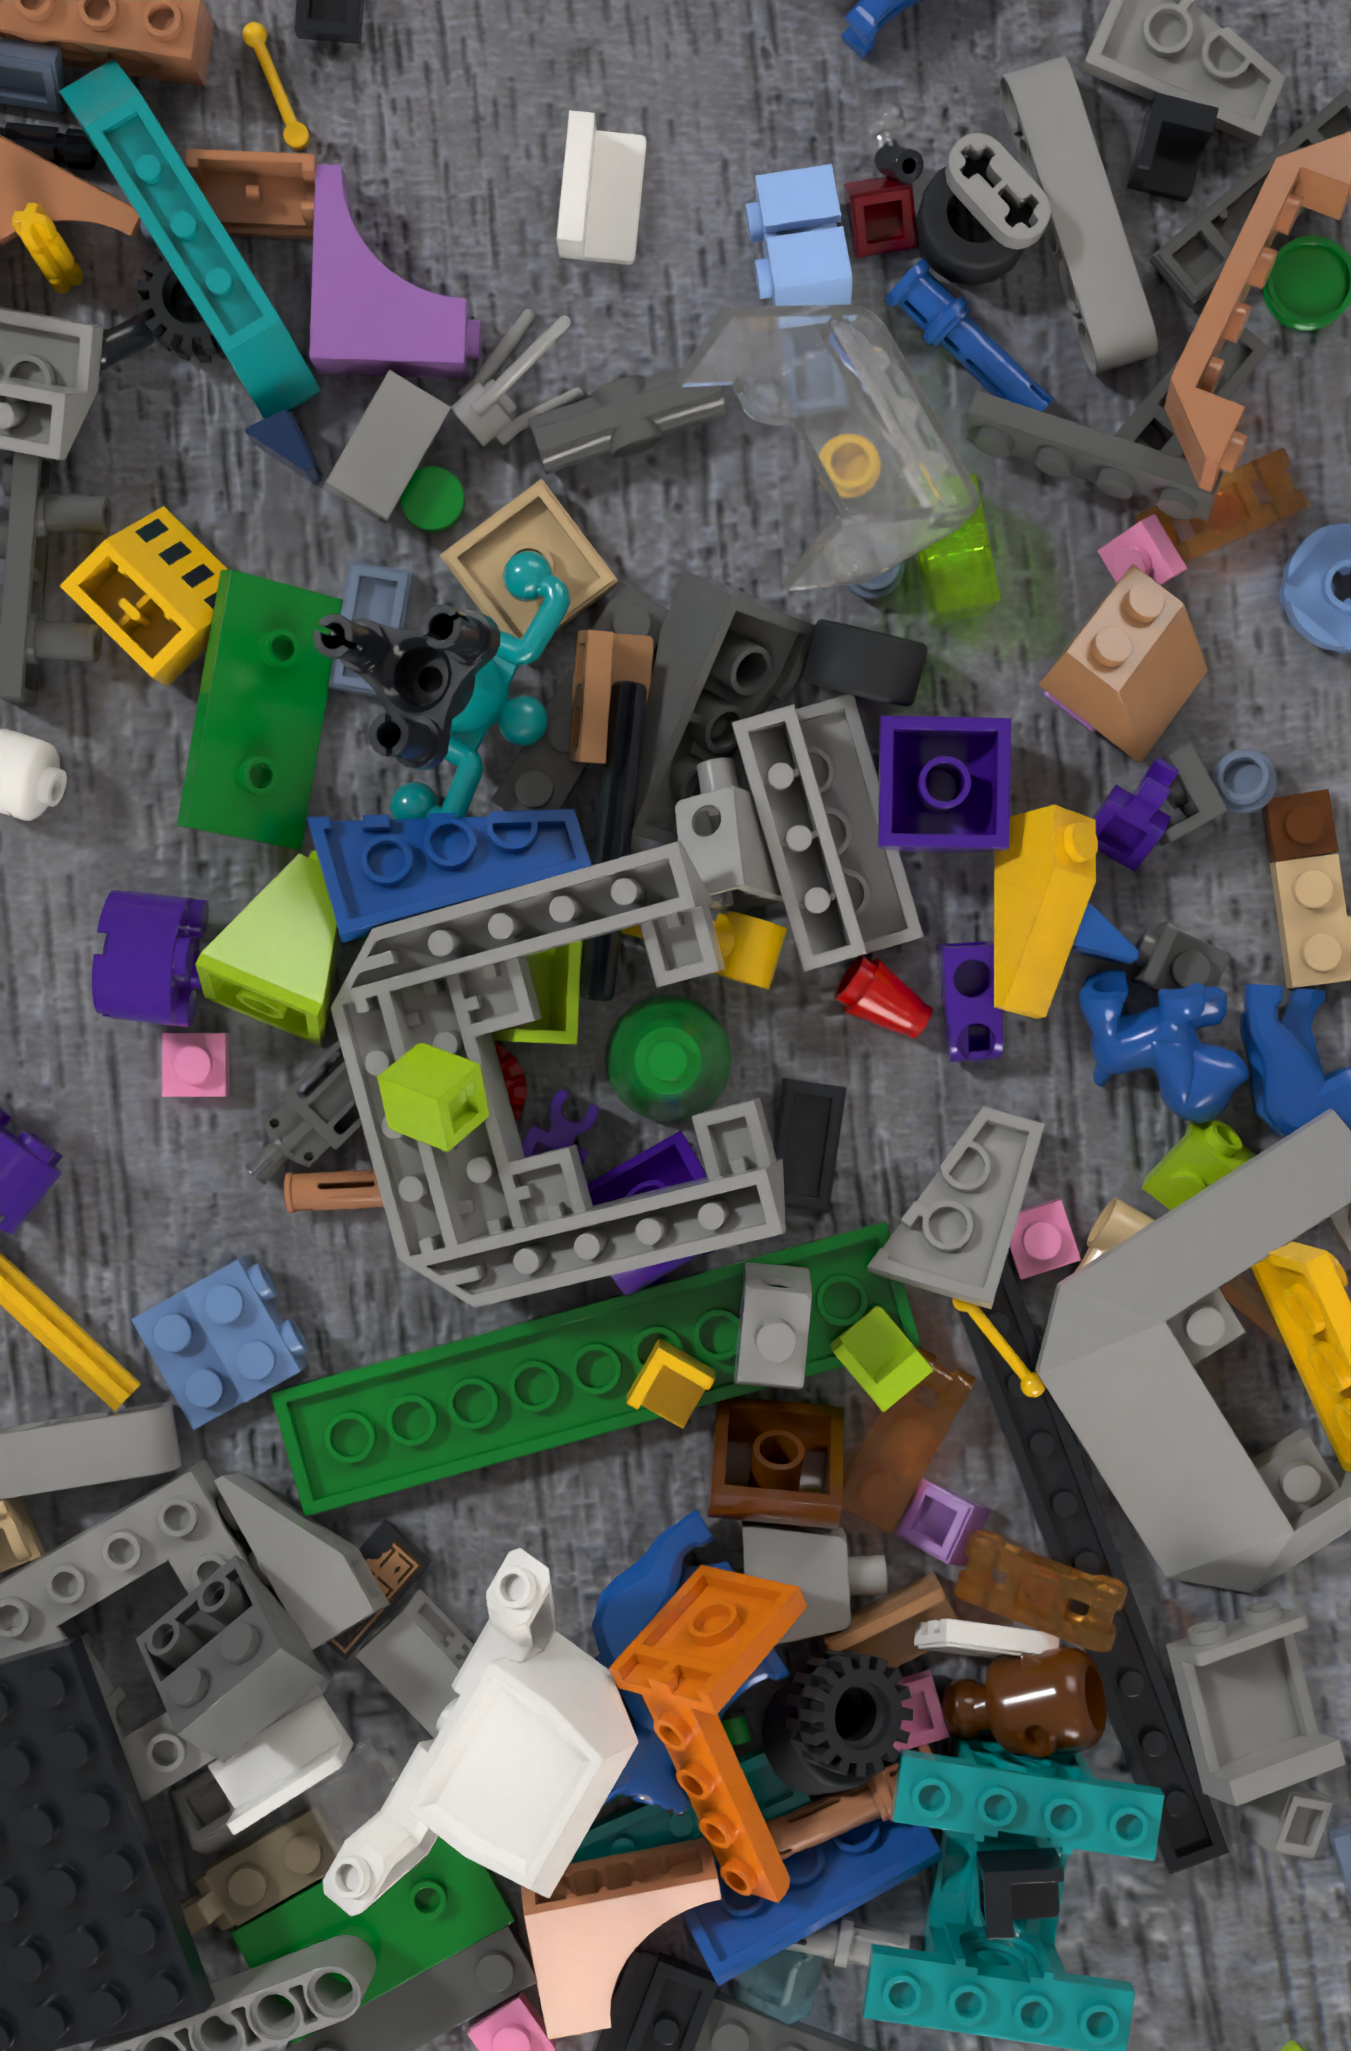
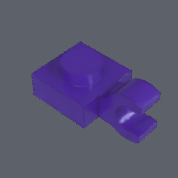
(1132, 823)

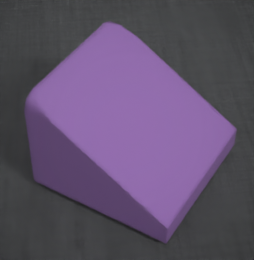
(941, 1522)

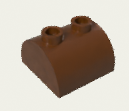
(777, 1463)

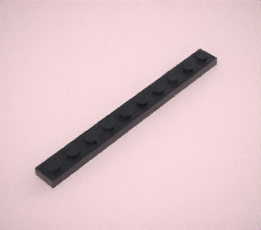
(1080, 1538)

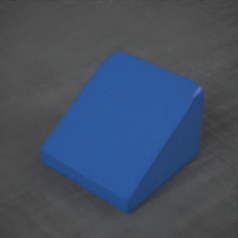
(1102, 940)

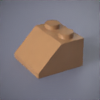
(1130, 664)

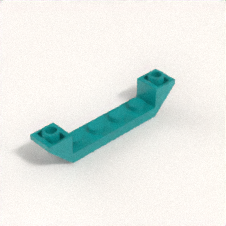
(191, 239)

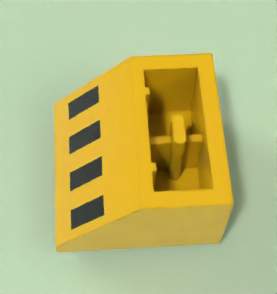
(151, 593)

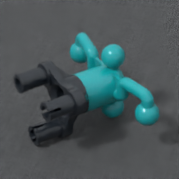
(450, 683)

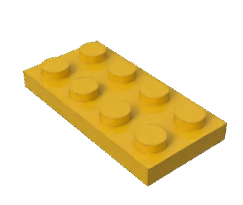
(1314, 1318)

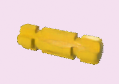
(47, 248)

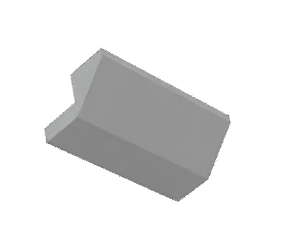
(46, 381)
(821, 831)

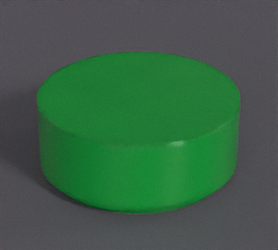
(433, 500)

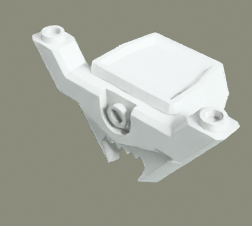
(514, 1757)

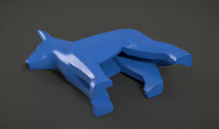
(1285, 1062)
(620, 1616)

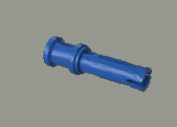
(949, 325)

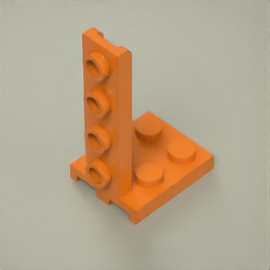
(687, 1671)

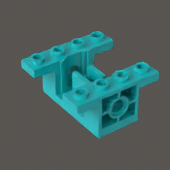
(1017, 1984)

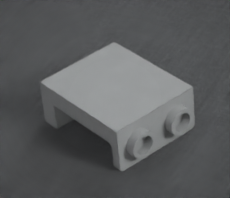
(1250, 1705)

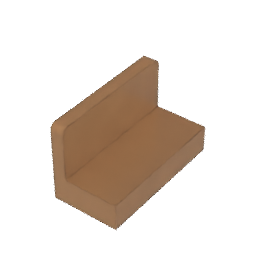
(598, 663)
(888, 1624)

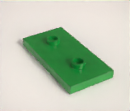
(258, 712)
(409, 1927)

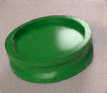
(1309, 283)

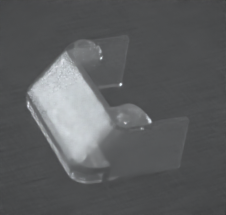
(860, 421)

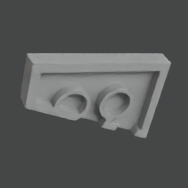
(1185, 55)
(967, 1215)

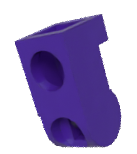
(967, 996)

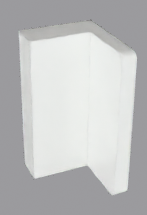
(600, 192)
(282, 1762)

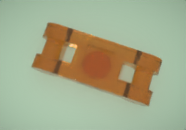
(1237, 508)
(1040, 1592)

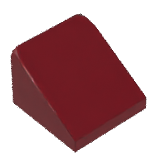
(881, 216)

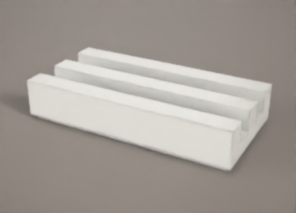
(980, 1639)

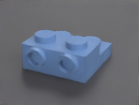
(222, 1341)

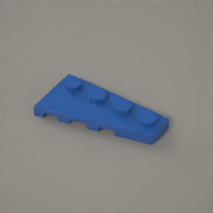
(409, 867)
(822, 1888)

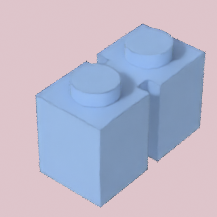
(799, 238)

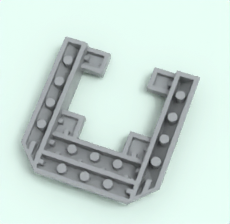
(484, 1212)
(1126, 1380)

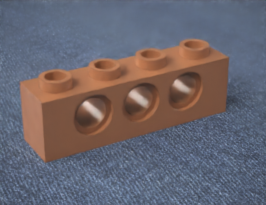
(144, 36)

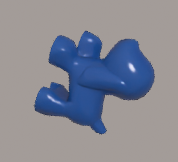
(1192, 1074)

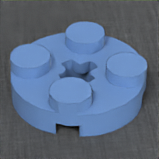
(1308, 588)

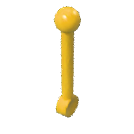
(295, 133)
(1030, 1382)

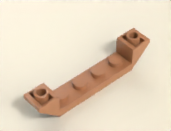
(1205, 422)

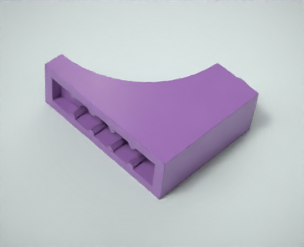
(368, 315)

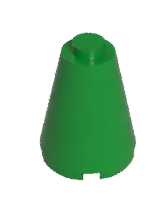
(668, 1058)

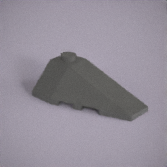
(713, 665)

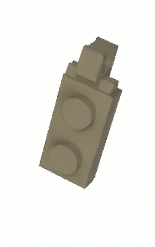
(259, 1874)

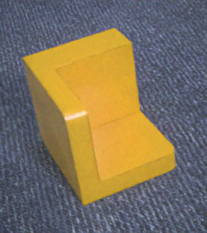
(670, 1383)

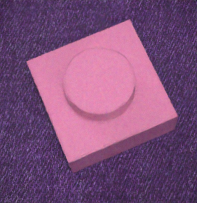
(1145, 547)
(195, 1064)
(1042, 1240)
(928, 1718)
(511, 2027)

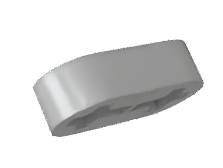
(1008, 180)

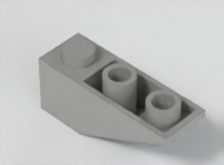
(310, 1567)

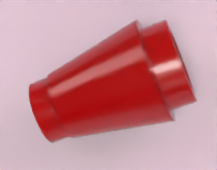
(882, 998)

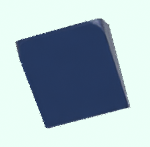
(285, 441)

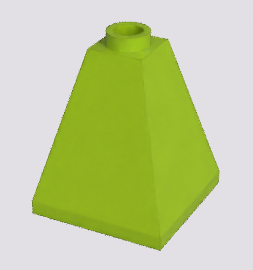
(279, 954)

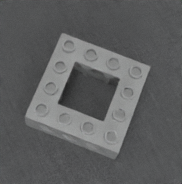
(168, 1523)

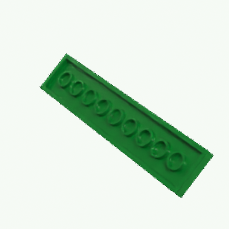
(553, 1375)

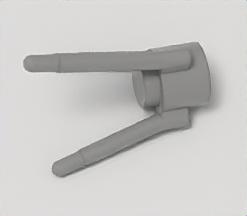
(483, 402)

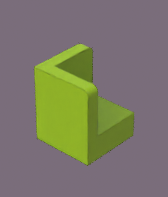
(433, 1096)
(881, 1357)

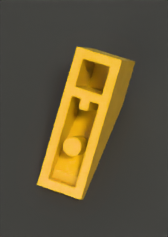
(1039, 904)

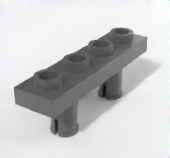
(24, 546)

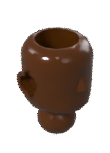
(1032, 1703)

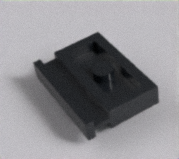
(657, 2005)

